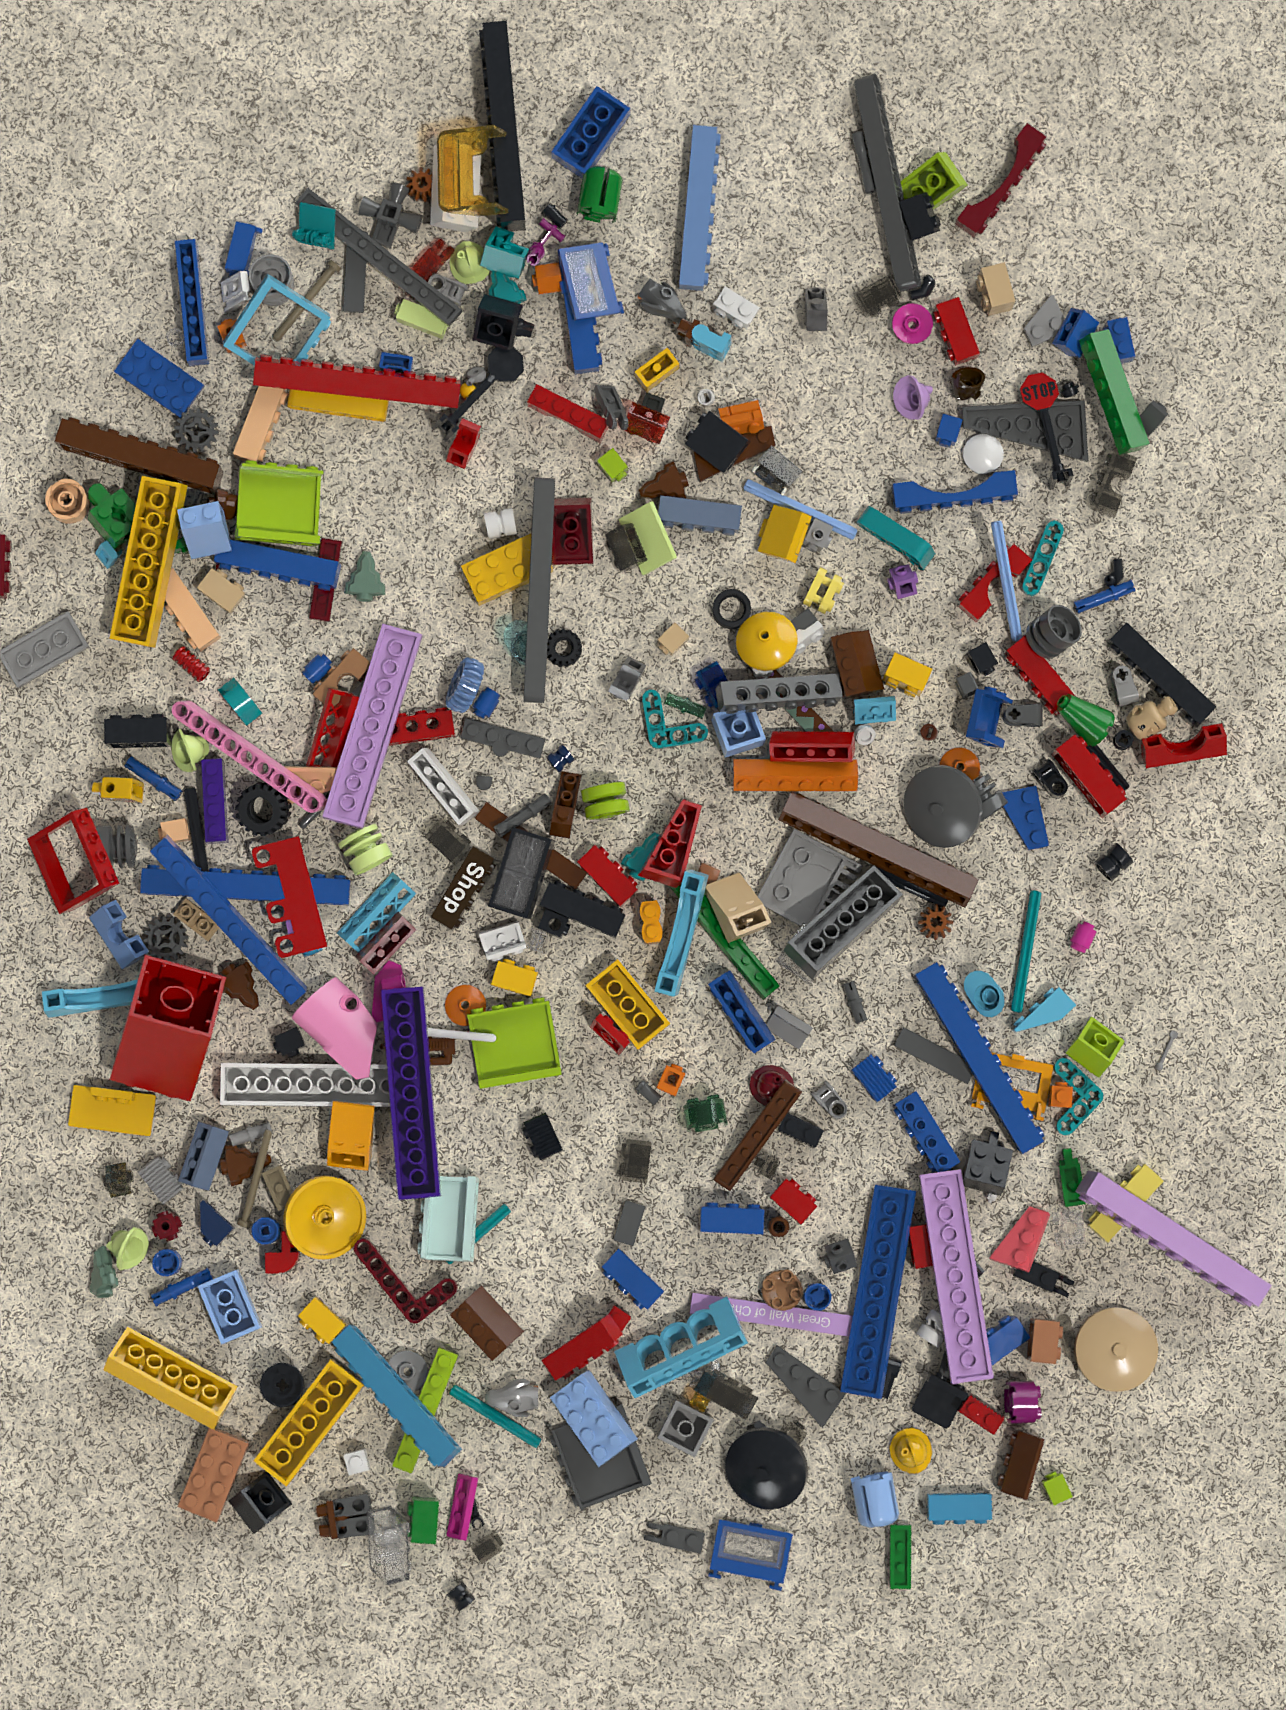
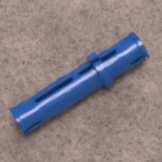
(1105, 596)
(159, 782)
(181, 1287)

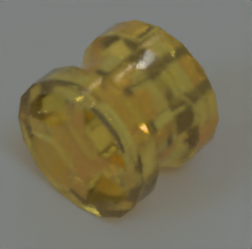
(699, 1401)

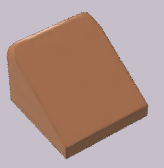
(712, 872)

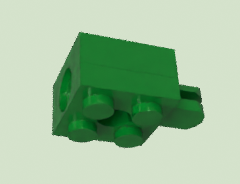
(111, 514)

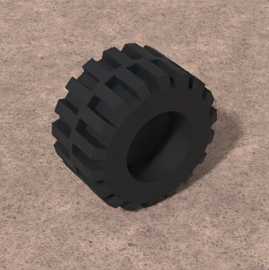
(248, 815)

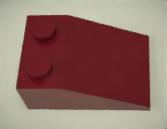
(572, 531)

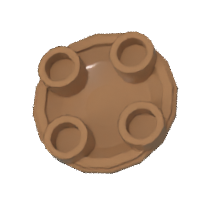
(782, 1290)

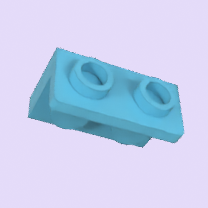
(874, 710)

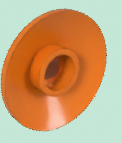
(964, 757)
(457, 996)

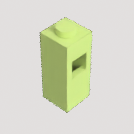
(419, 318)

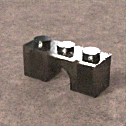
(1105, 499)

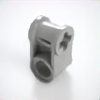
(449, 288)
(1125, 690)
(829, 1100)

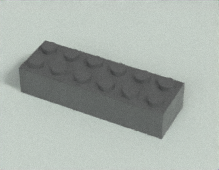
(843, 922)

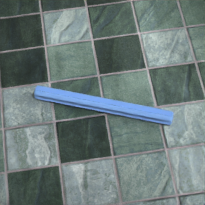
(784, 501)
(1006, 580)

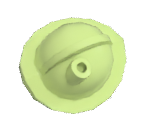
(466, 263)
(188, 750)
(128, 1247)

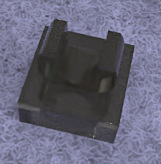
(767, 1166)

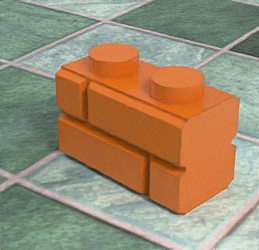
(743, 417)

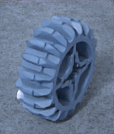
(464, 685)

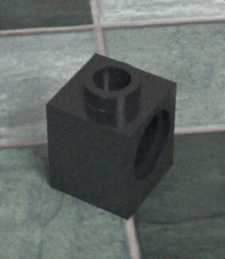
(982, 659)
(547, 917)

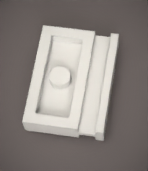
(236, 290)

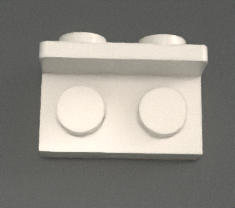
(735, 308)

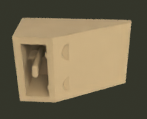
(737, 907)

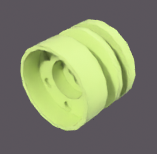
(365, 849)

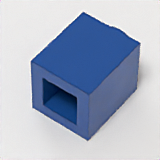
(948, 430)

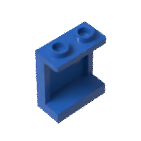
(985, 717)

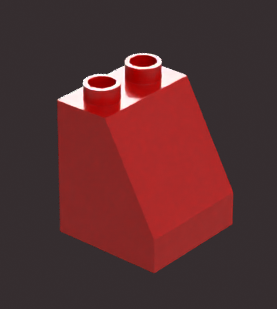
(168, 1028)

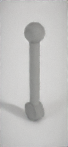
(1173, 1035)

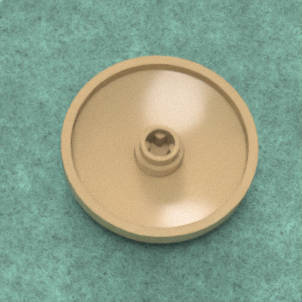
(1116, 1349)

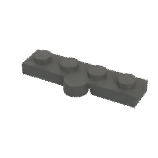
(502, 739)

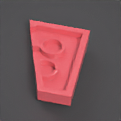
(1022, 1241)

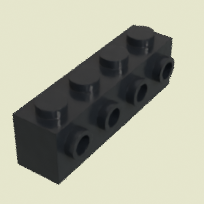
(583, 910)

